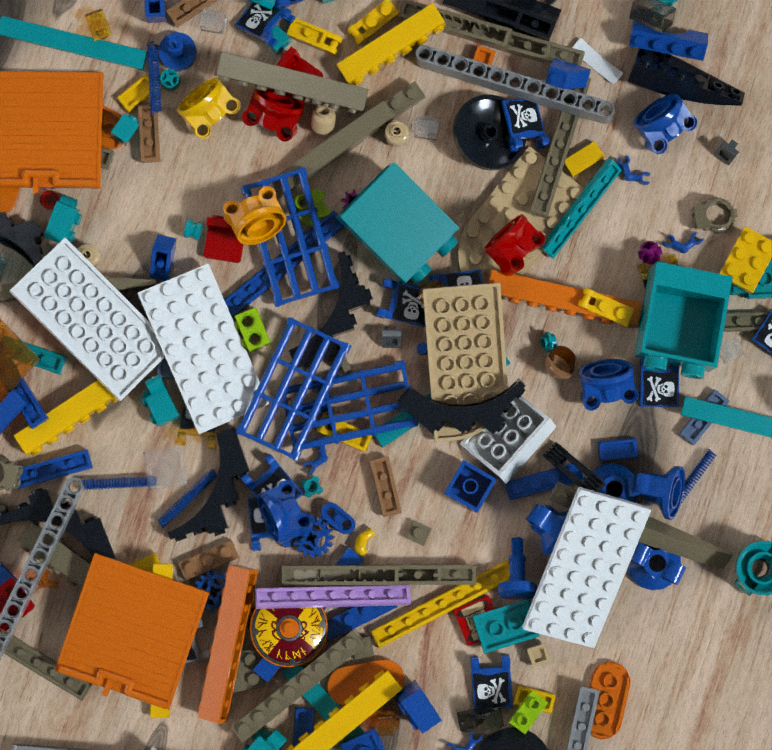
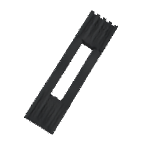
(558, 455)

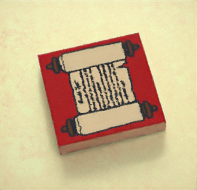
(464, 617)

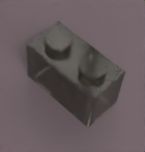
(653, 14)

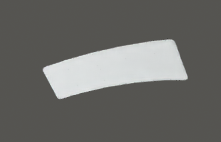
(597, 62)

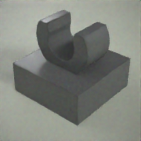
(727, 152)
(391, 338)

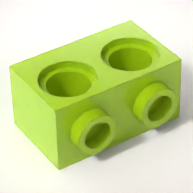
(256, 328)
(528, 712)

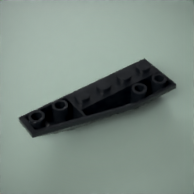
(522, 16)
(674, 76)

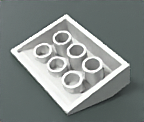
(511, 447)

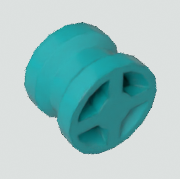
(168, 76)
(193, 229)

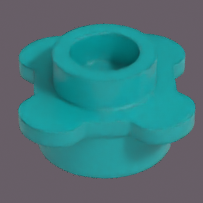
(548, 342)
(307, 483)

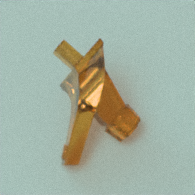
(45, 583)

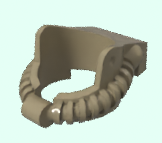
(700, 218)
(12, 474)

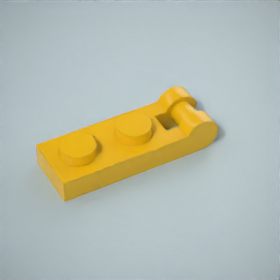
(373, 21)
(314, 36)
(606, 307)
(341, 427)

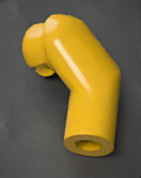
(361, 541)

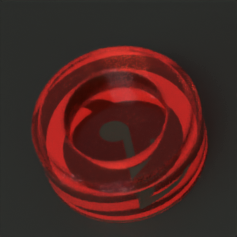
(48, 199)

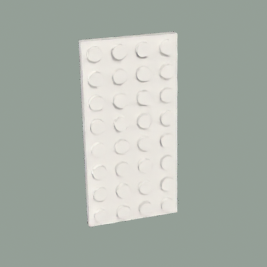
(90, 319)
(202, 347)
(586, 567)

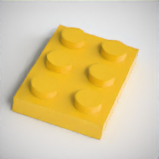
(748, 260)

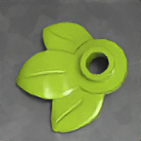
(317, 196)

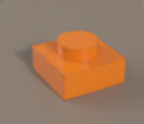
(484, 55)

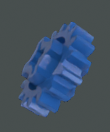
(315, 543)
(212, 582)

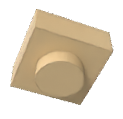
(538, 655)

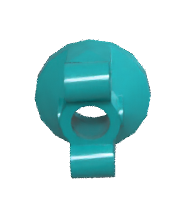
(746, 579)

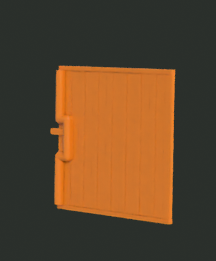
(51, 129)
(131, 631)

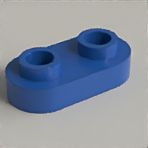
(338, 518)

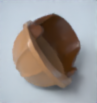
(560, 362)

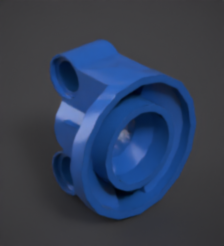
(663, 122)
(607, 382)
(621, 474)
(662, 490)
(282, 513)
(547, 524)
(649, 579)

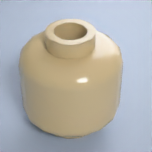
(323, 120)
(396, 140)
(94, 256)

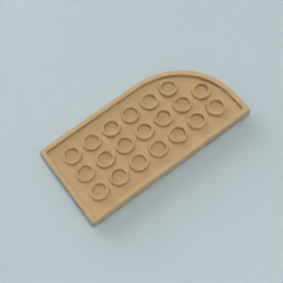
(508, 200)
(464, 348)

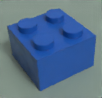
(470, 486)
(420, 710)

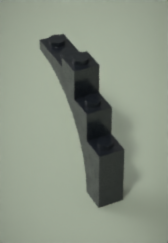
(22, 238)
(341, 320)
(461, 416)
(211, 515)
(91, 534)

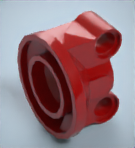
(274, 113)
(513, 244)

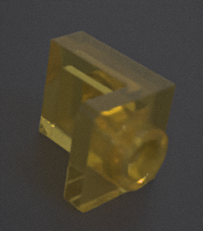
(98, 25)

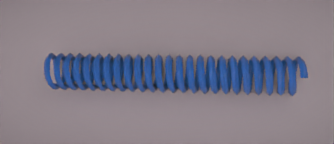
(150, 62)
(693, 474)
(98, 486)
(188, 498)

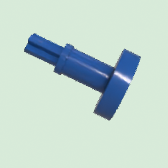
(177, 51)
(517, 587)

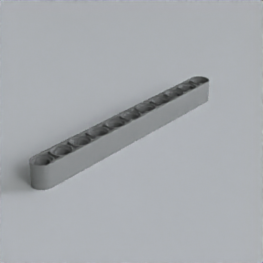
(521, 91)
(31, 563)

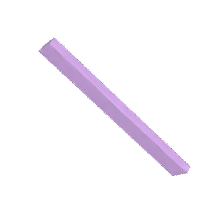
(332, 596)

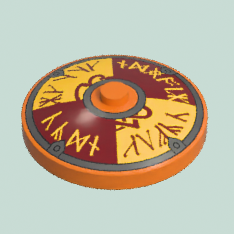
(288, 634)

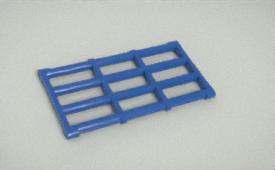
(304, 252)
(309, 376)
(370, 411)

